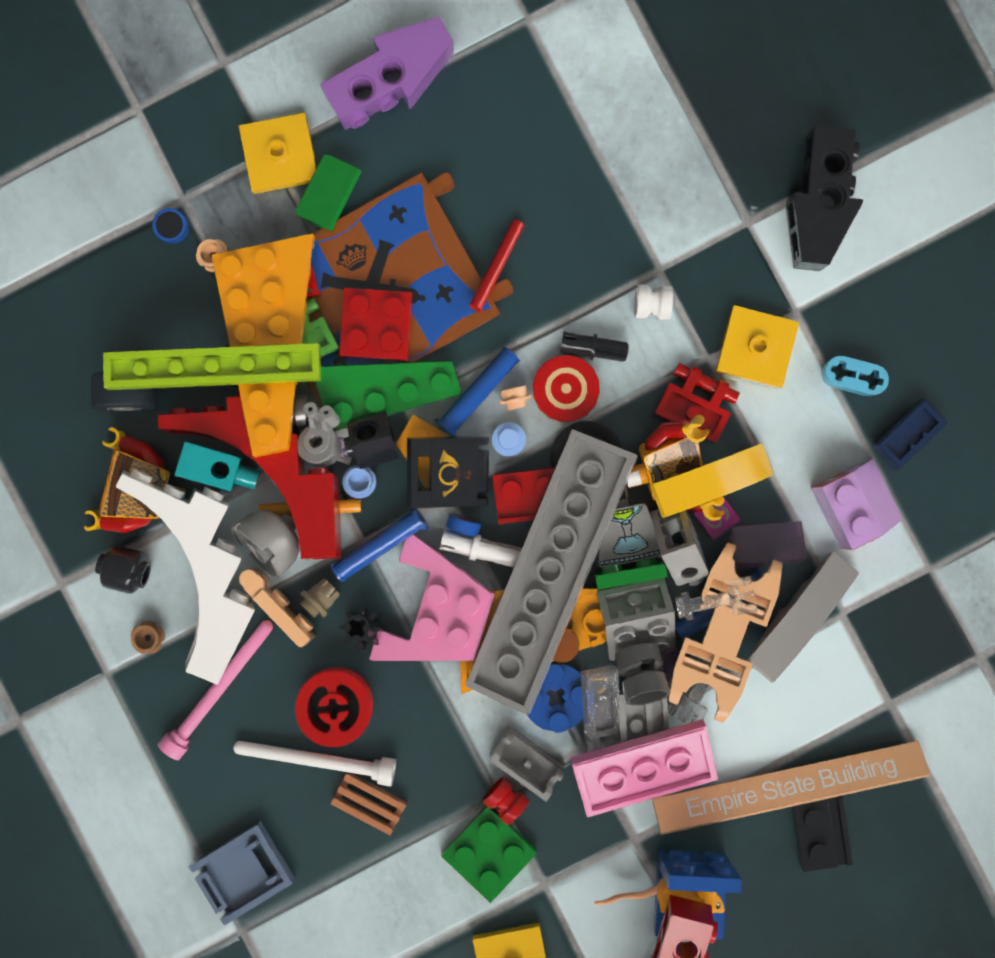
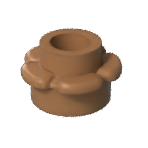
(141, 644)

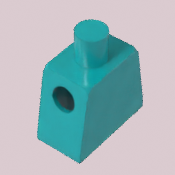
(199, 465)

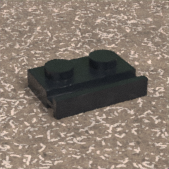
(822, 834)

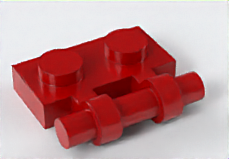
(682, 405)

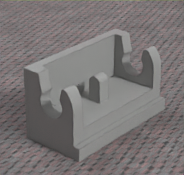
(527, 763)

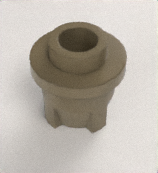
(319, 598)

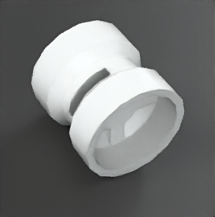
(656, 302)

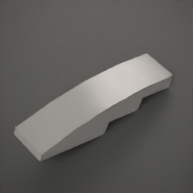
(802, 617)

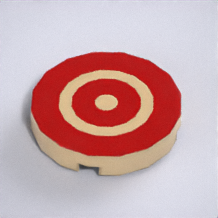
(566, 388)

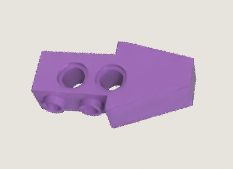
(412, 51)

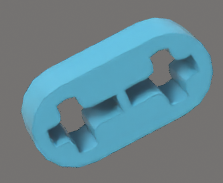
(856, 368)

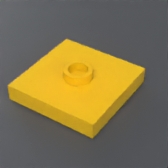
(278, 153)
(757, 346)
(512, 942)

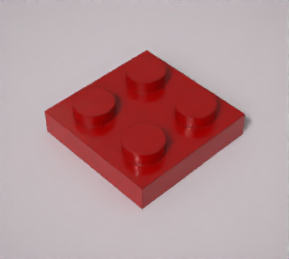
(376, 324)

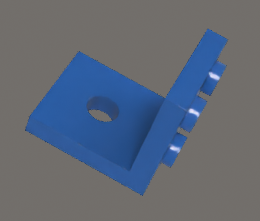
(697, 872)

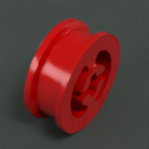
(337, 733)

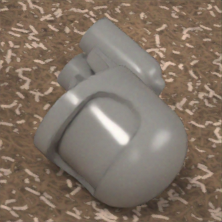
(318, 441)

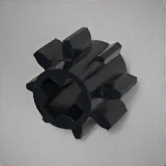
(353, 628)

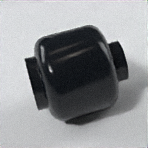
(123, 569)

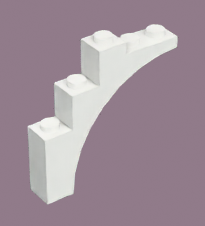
(194, 522)

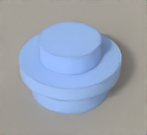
(508, 439)
(359, 482)

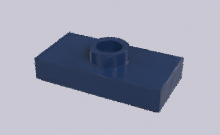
(909, 434)

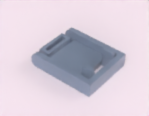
(238, 875)

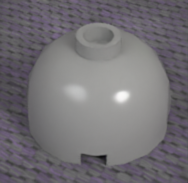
(269, 539)

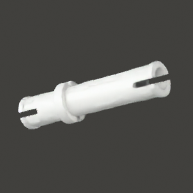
(479, 548)

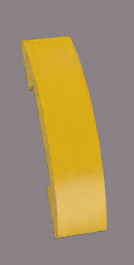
(712, 480)

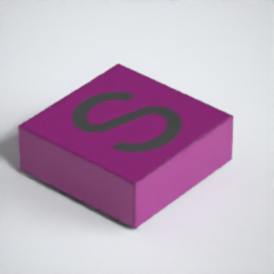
(717, 528)

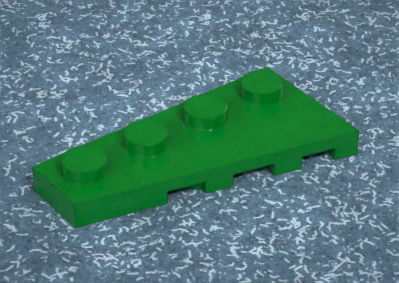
(384, 387)

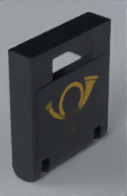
(455, 471)

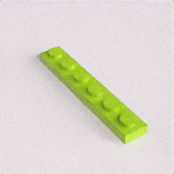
(211, 366)

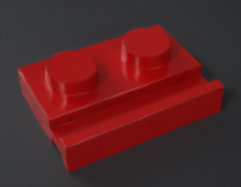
(520, 494)

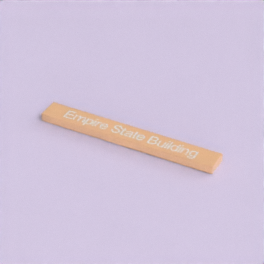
(790, 787)

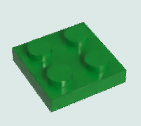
(489, 853)

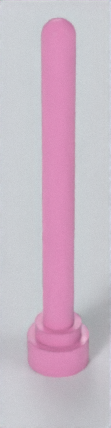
(175, 743)

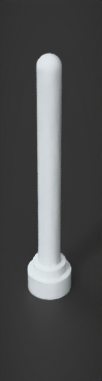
(379, 770)

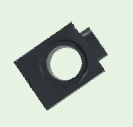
(371, 440)

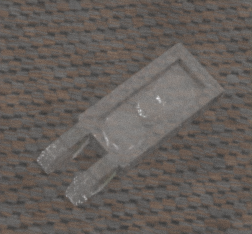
(601, 706)

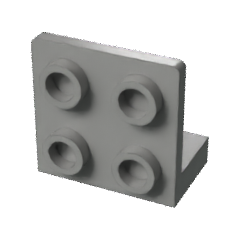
(637, 616)

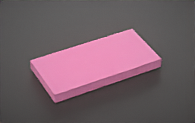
(644, 768)

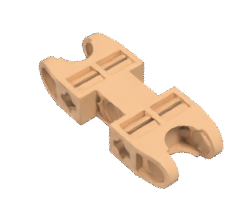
(725, 637)

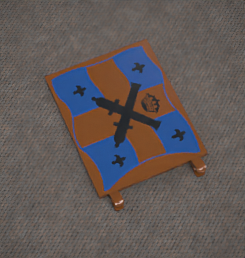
(406, 247)

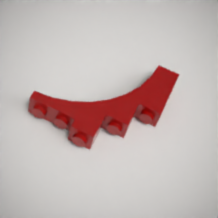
(310, 497)

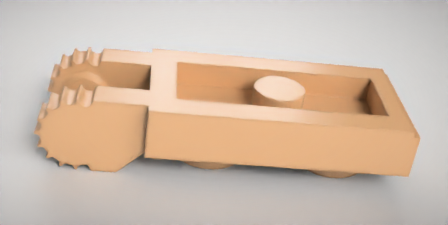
(275, 604)

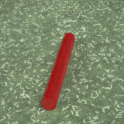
(496, 265)

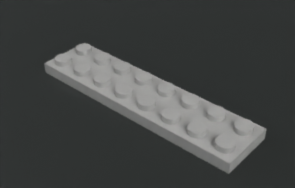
(551, 571)

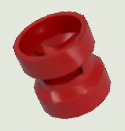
(508, 802)

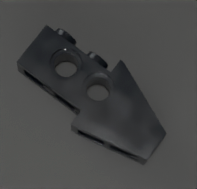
(812, 225)

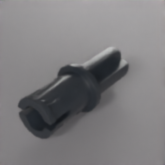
(594, 347)

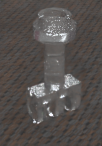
(732, 597)
(692, 702)

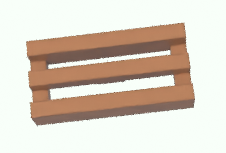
(360, 813)

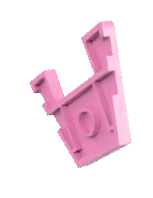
(449, 614)

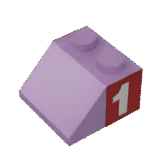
(857, 505)

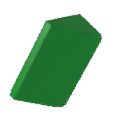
(327, 192)

